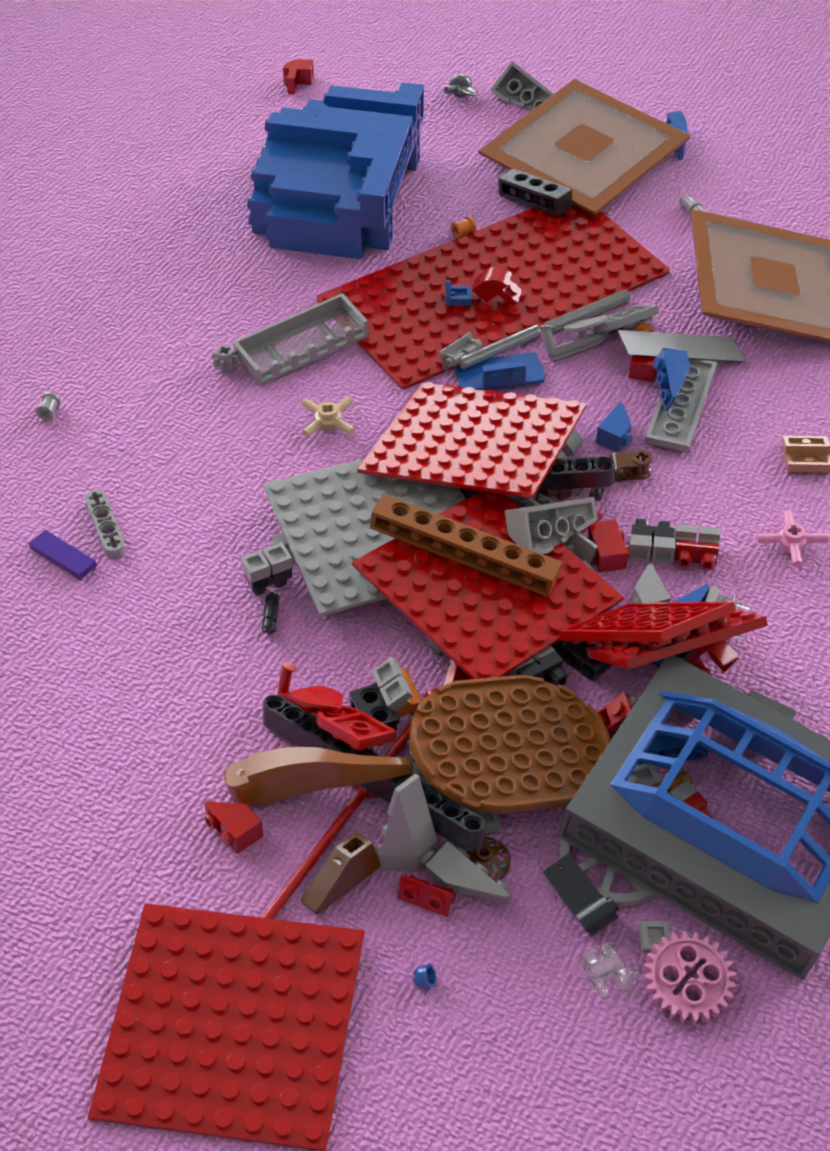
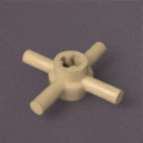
(328, 416)

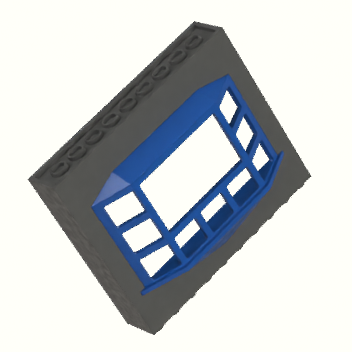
(688, 854)

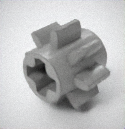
(225, 358)

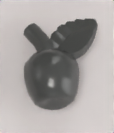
(460, 86)

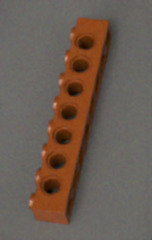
(465, 545)

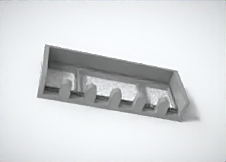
(301, 339)

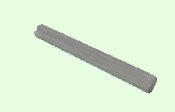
(589, 310)
(499, 347)

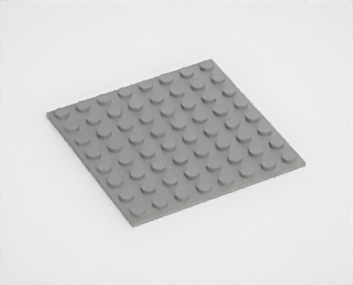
(329, 521)

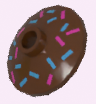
(496, 862)

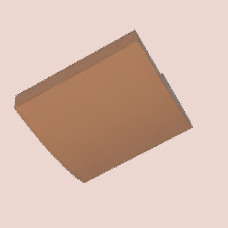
(806, 453)

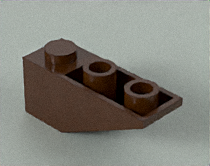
(343, 870)

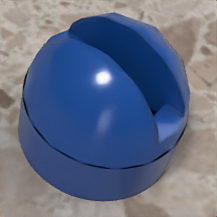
(425, 976)

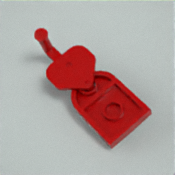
(341, 721)

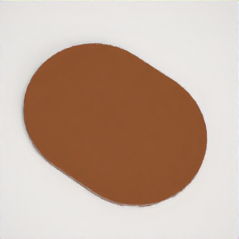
(506, 743)

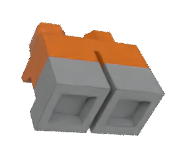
(397, 687)

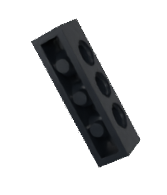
(535, 192)

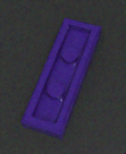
(62, 554)

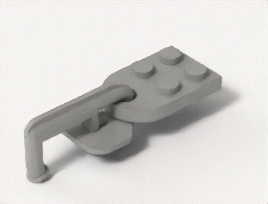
(600, 325)

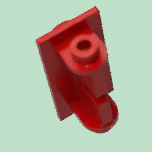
(424, 895)

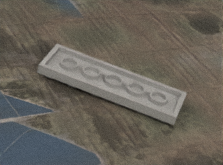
(678, 425)

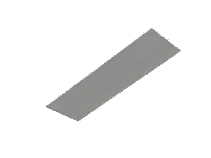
(696, 345)

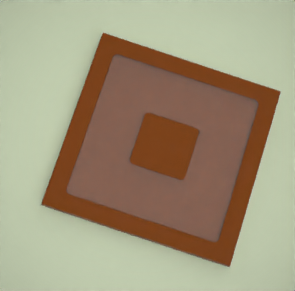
(585, 144)
(762, 275)

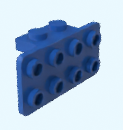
(502, 372)

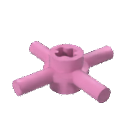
(792, 538)

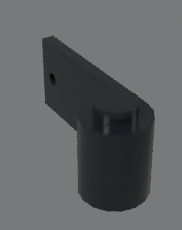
(581, 896)

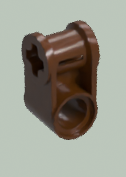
(629, 466)

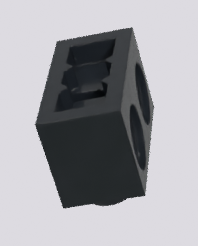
(370, 701)

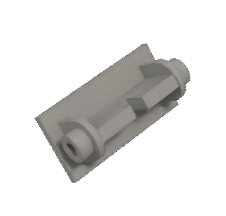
(451, 354)

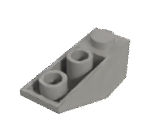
(455, 871)

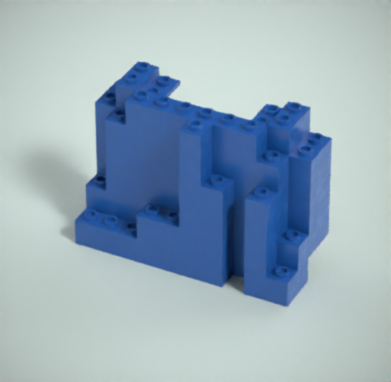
(336, 170)

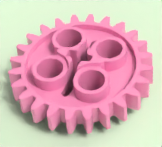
(710, 994)

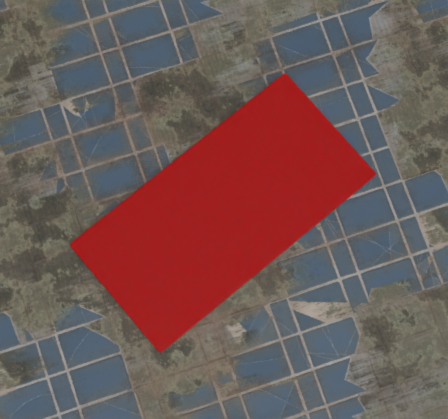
(552, 259)

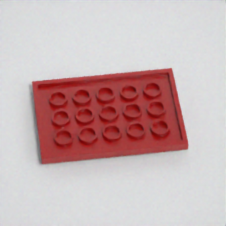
(647, 622)
(635, 655)

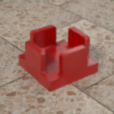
(719, 652)

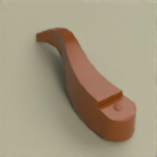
(301, 770)

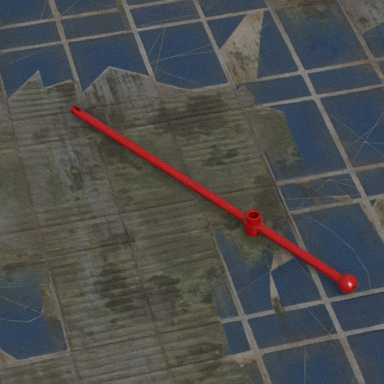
(333, 831)

